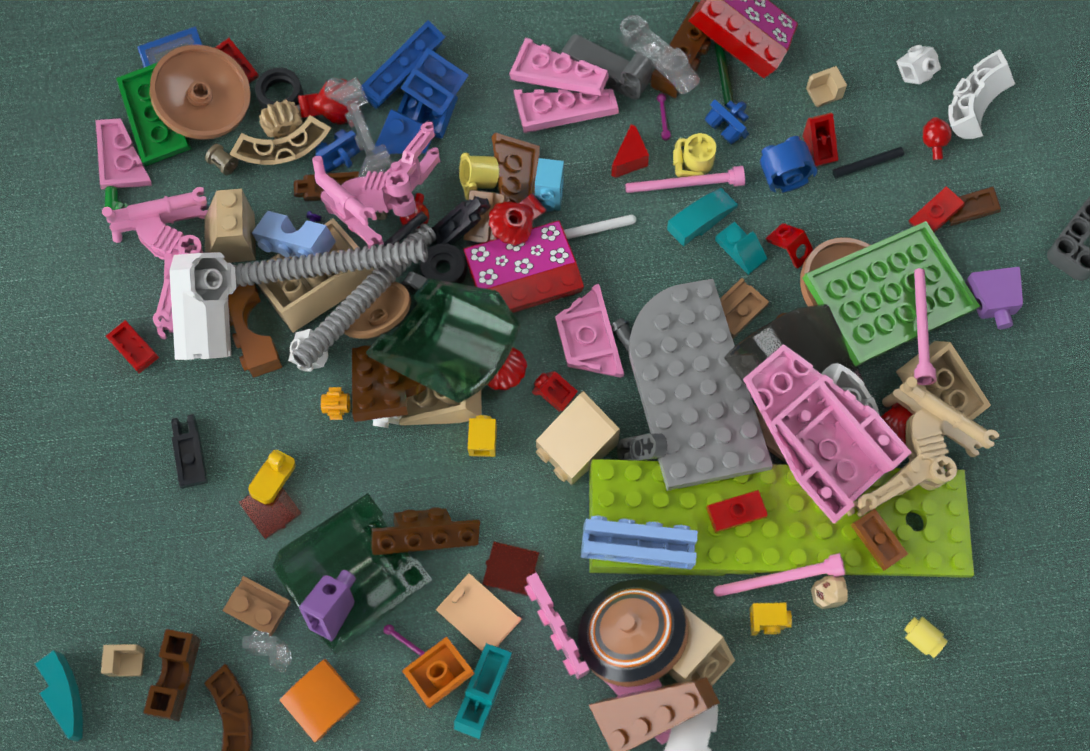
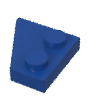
(399, 132)

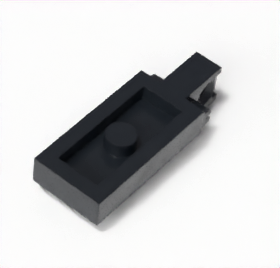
(460, 220)

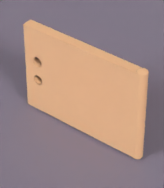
(478, 613)

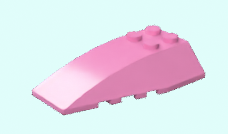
(823, 431)

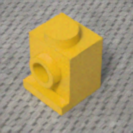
(769, 617)

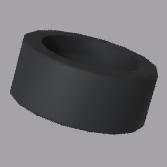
(275, 76)

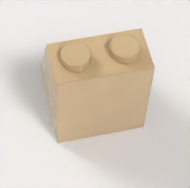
(230, 226)
(576, 438)
(704, 653)

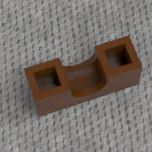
(178, 659)

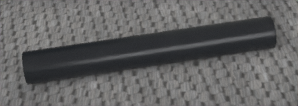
(868, 162)
(407, 228)

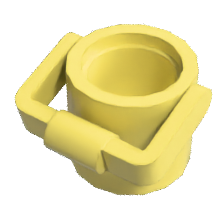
(697, 155)
(478, 172)

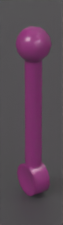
(665, 135)
(389, 630)

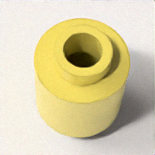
(925, 636)

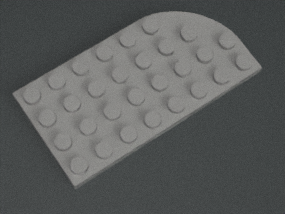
(693, 390)

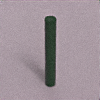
(724, 73)

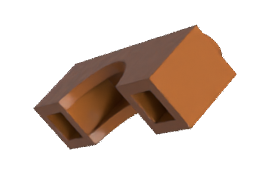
(259, 351)

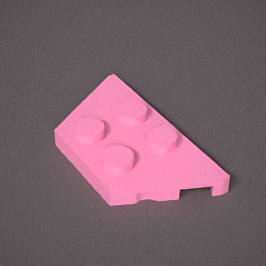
(589, 336)

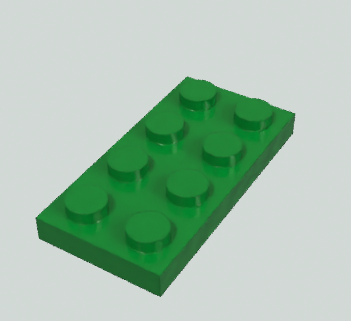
(152, 136)

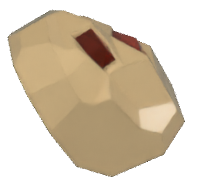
(830, 592)

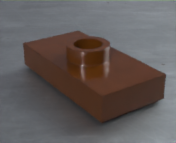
(977, 205)

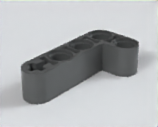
(624, 76)
(1073, 246)

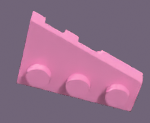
(117, 157)

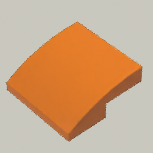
(320, 700)

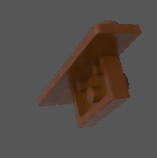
(424, 531)

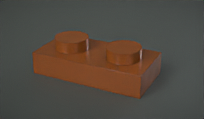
(879, 539)

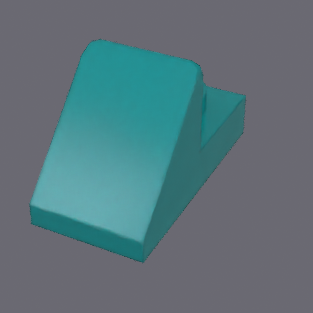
(742, 247)

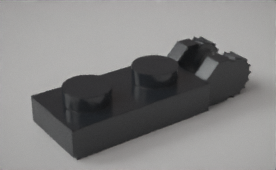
(188, 454)

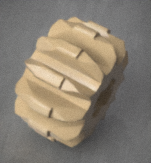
(280, 119)

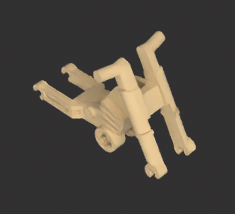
(925, 440)

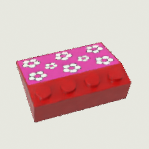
(747, 29)
(527, 272)

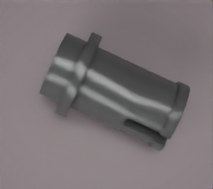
(623, 331)

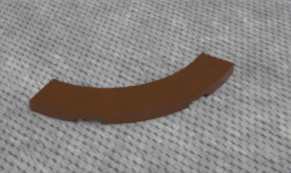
(233, 710)

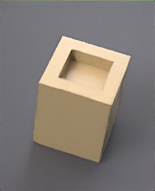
(826, 86)
(122, 660)

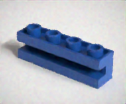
(400, 64)

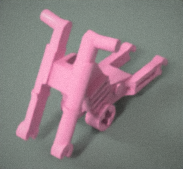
(363, 196)
(150, 223)

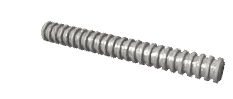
(330, 263)
(354, 305)

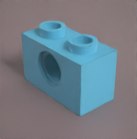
(549, 183)

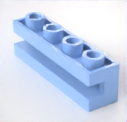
(639, 543)

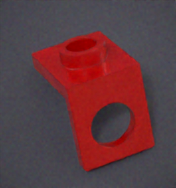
(790, 239)

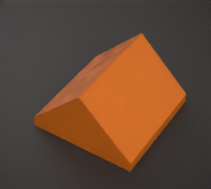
(438, 672)

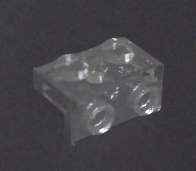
(264, 645)

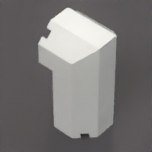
(200, 305)

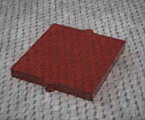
(272, 516)
(509, 568)

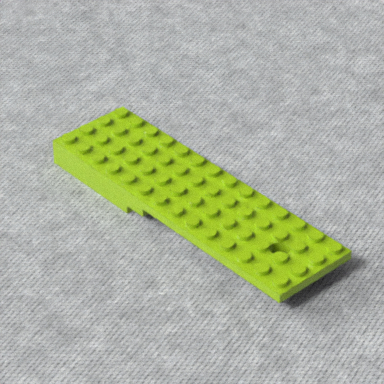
(792, 533)

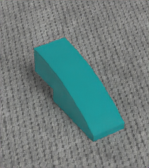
(700, 216)
(482, 691)
(62, 694)

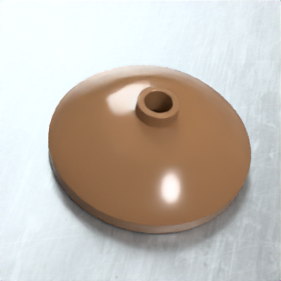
(382, 314)

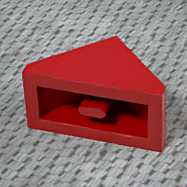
(821, 138)
(631, 154)

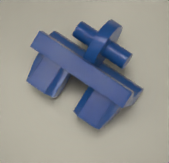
(719, 114)
(339, 151)

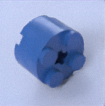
(787, 164)

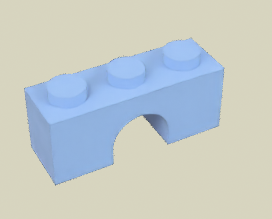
(278, 235)

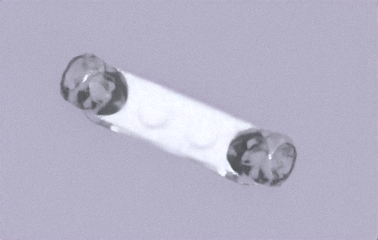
(669, 62)
(352, 95)

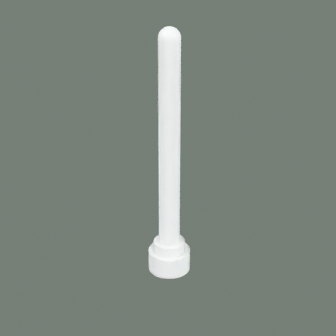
(600, 226)

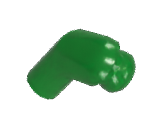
(111, 199)

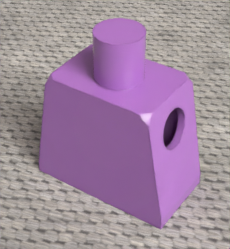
(997, 294)
(329, 604)

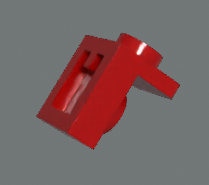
(554, 390)

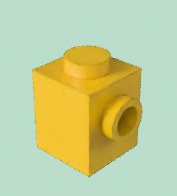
(482, 436)

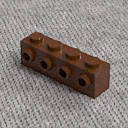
(692, 43)

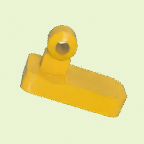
(271, 477)

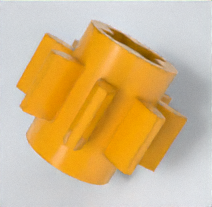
(335, 403)

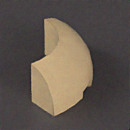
(283, 149)

